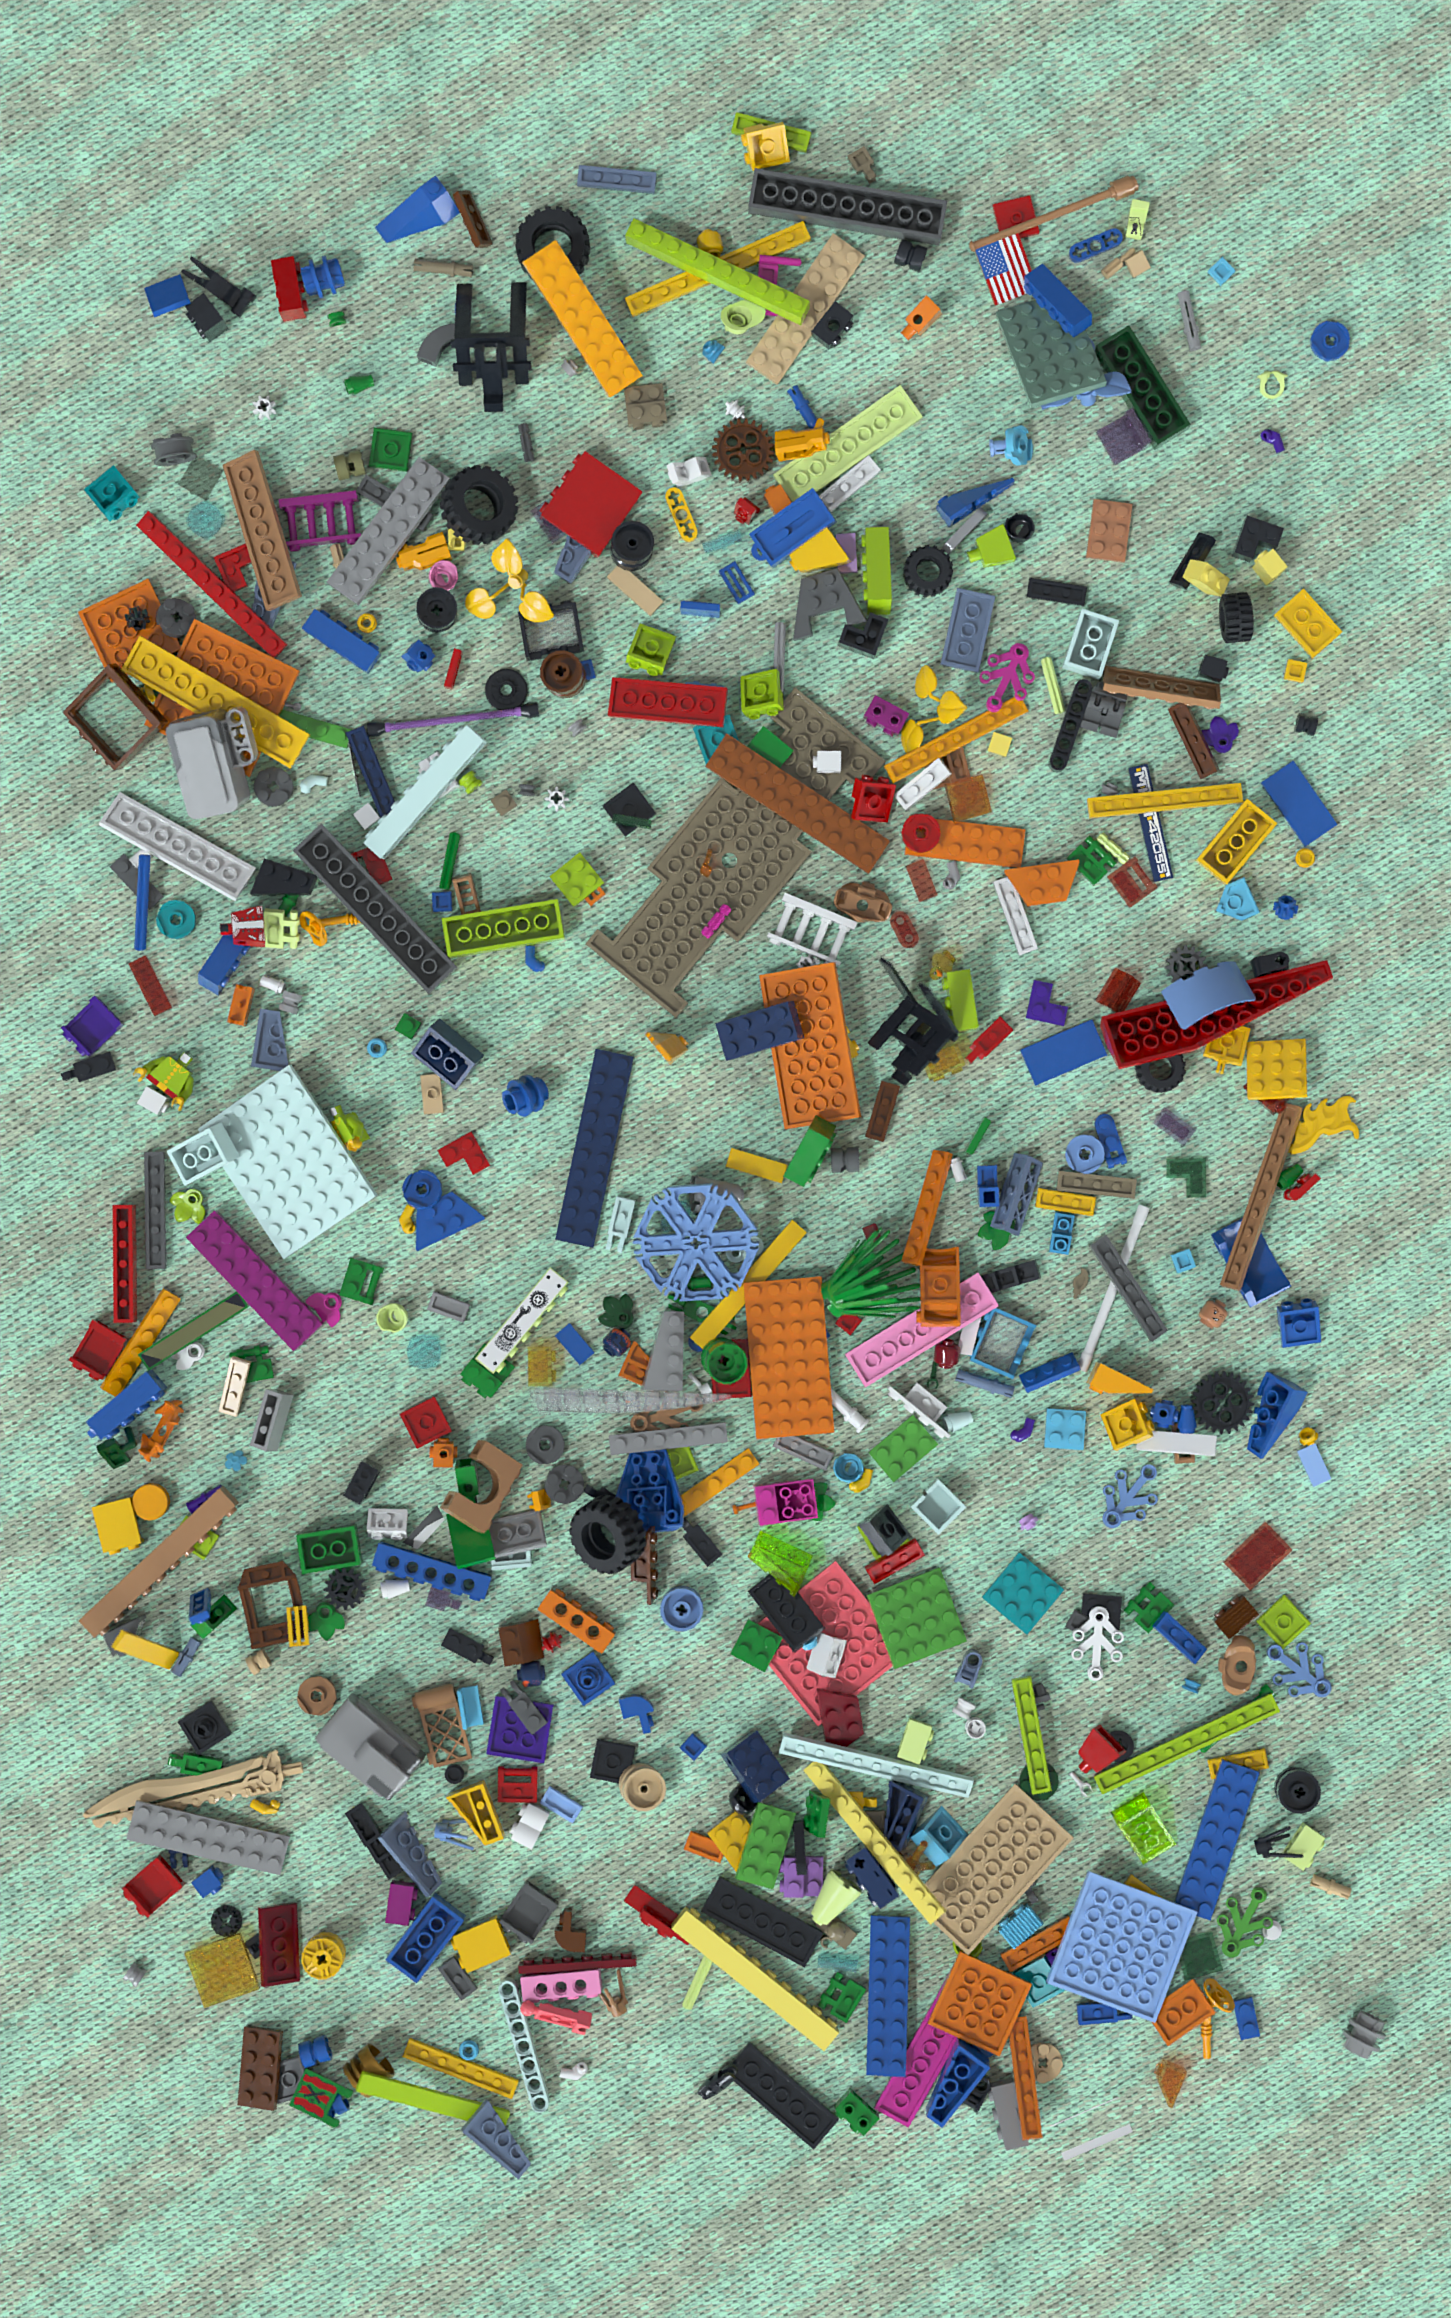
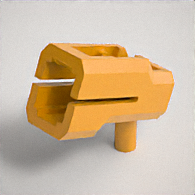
(801, 444)
(424, 554)

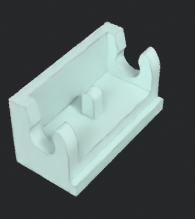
(512, 1561)

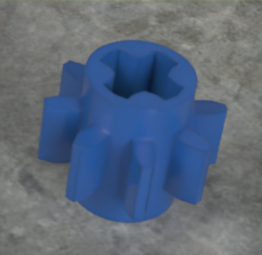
(1285, 907)

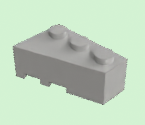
(1007, 2113)

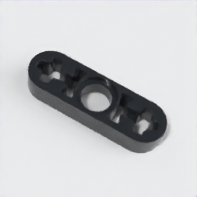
(799, 1846)

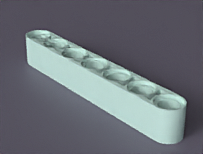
(524, 2053)

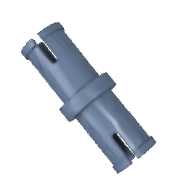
(185, 1656)

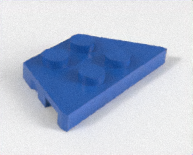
(444, 1219)

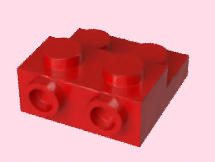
(872, 798)

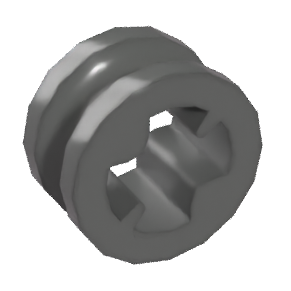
(526, 790)

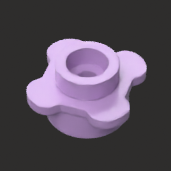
(1028, 1522)

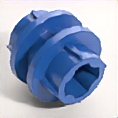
(322, 276)
(525, 1095)

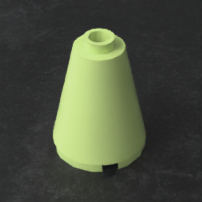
(834, 1897)

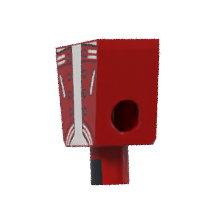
(246, 927)

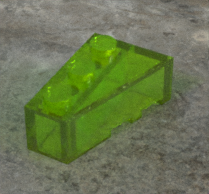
(781, 1560)

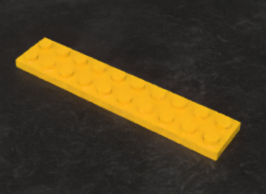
(204, 693)

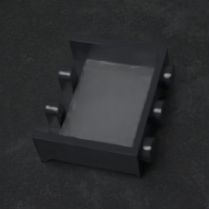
(553, 635)

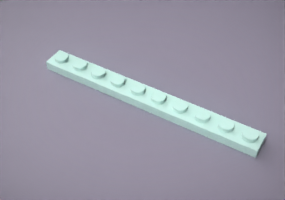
(876, 1765)

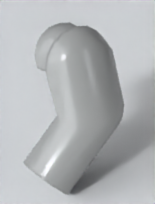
(953, 876)

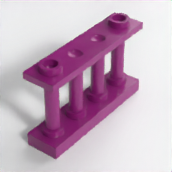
(309, 504)

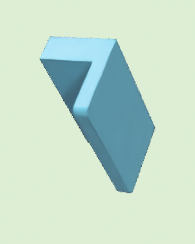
(470, 1706)

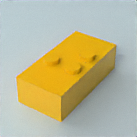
(1236, 841)

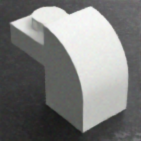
(688, 471)

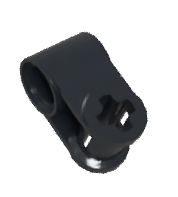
(1269, 964)
(977, 2095)

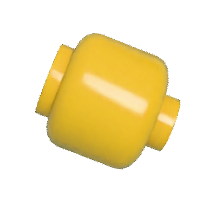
(710, 242)

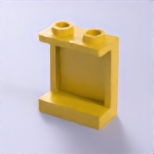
(117, 1526)
(481, 1944)

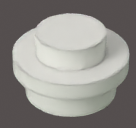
(1274, 1932)

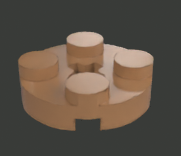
(317, 1684)

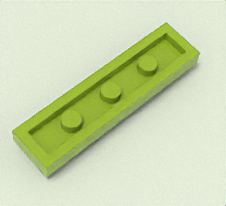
(796, 138)

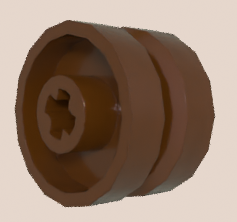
(570, 666)

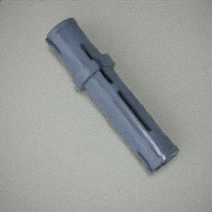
(993, 1386)

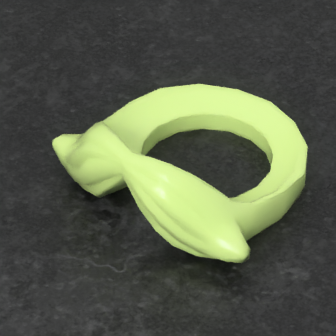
(1263, 379)

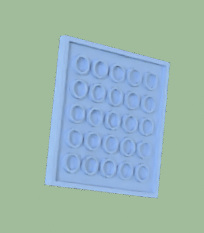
(1121, 1946)

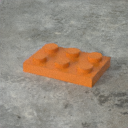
(1183, 2012)

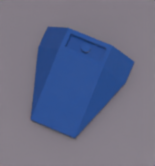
(652, 1490)

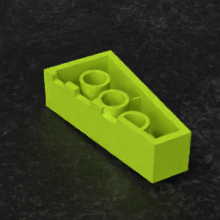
(878, 570)

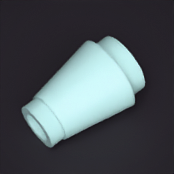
(955, 1421)

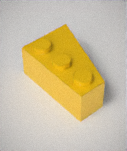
(478, 1811)

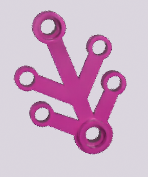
(1008, 673)

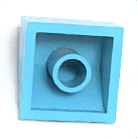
(942, 1834)

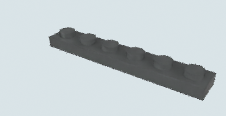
(155, 1210)
(1128, 1287)

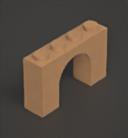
(503, 1473)

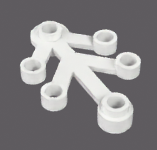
(1097, 1639)

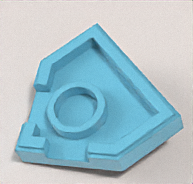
(1238, 901)

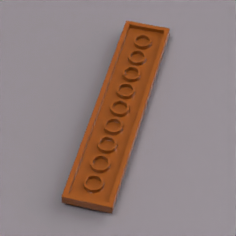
(797, 803)

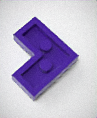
(1040, 1008)

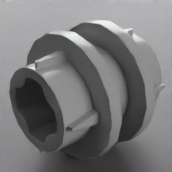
(1364, 2034)

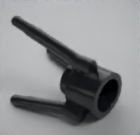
(1264, 1844)

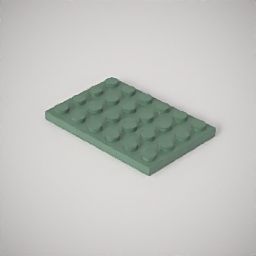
(1046, 357)

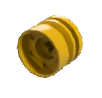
(326, 1944)

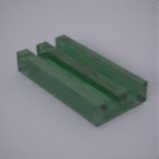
(632, 821)

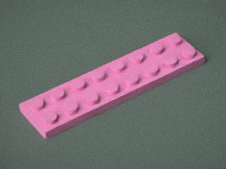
(907, 1339)

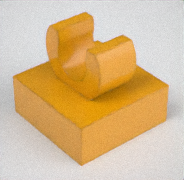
(540, 1500)

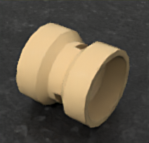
(258, 1662)

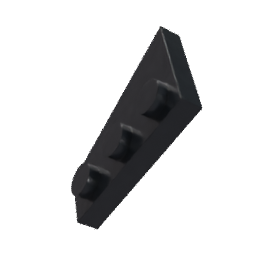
(281, 880)

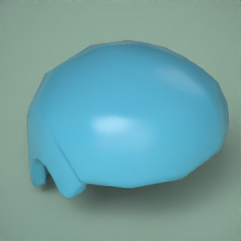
(855, 1470)

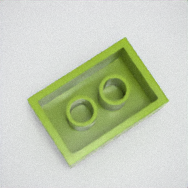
(960, 999)

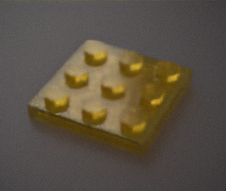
(222, 1970)

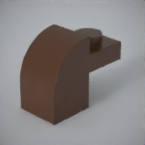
(567, 1937)

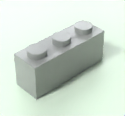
(271, 1420)

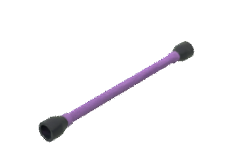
(378, 728)

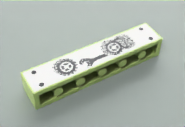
(519, 1323)

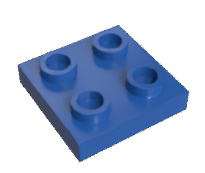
(588, 1678)

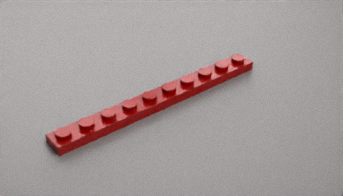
(211, 584)

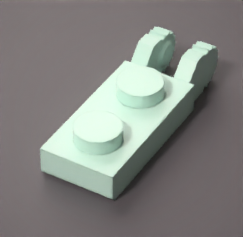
(620, 1221)

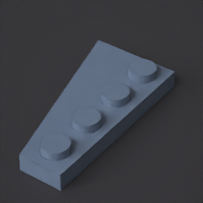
(405, 1848)
(494, 2138)

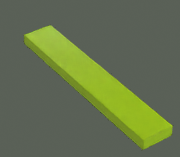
(1031, 1734)

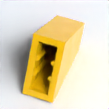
(819, 553)

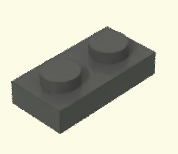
(457, 1978)

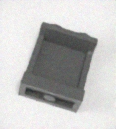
(528, 1912)

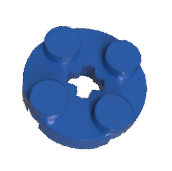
(1341, 342)
(425, 1200)

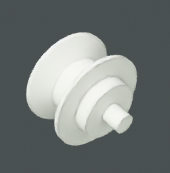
(735, 410)

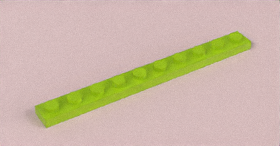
(1186, 1743)

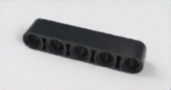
(1074, 717)

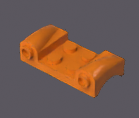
(940, 1289)

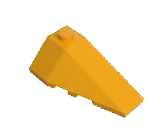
(668, 1045)

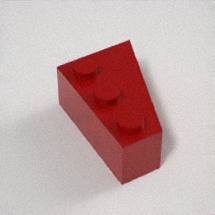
(289, 288)

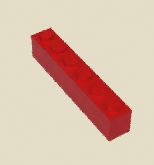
(124, 1264)

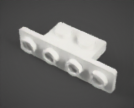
(924, 1404)

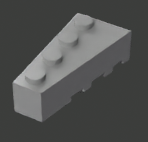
(666, 1356)

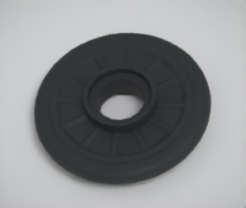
(506, 677)

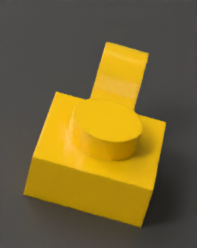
(863, 1801)

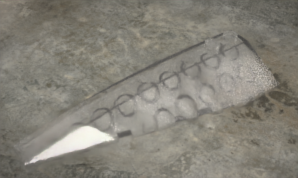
(614, 1401)

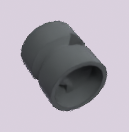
(845, 1159)

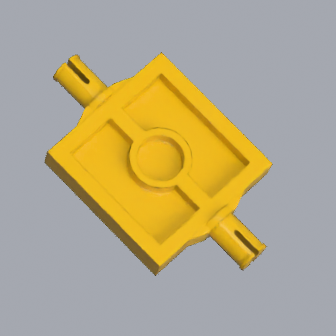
(1228, 1048)

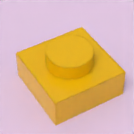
(1295, 671)

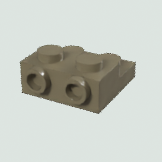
(645, 406)

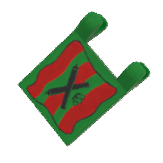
(316, 2096)

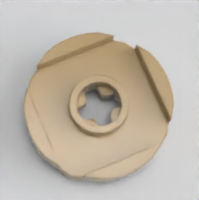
(1054, 2062)

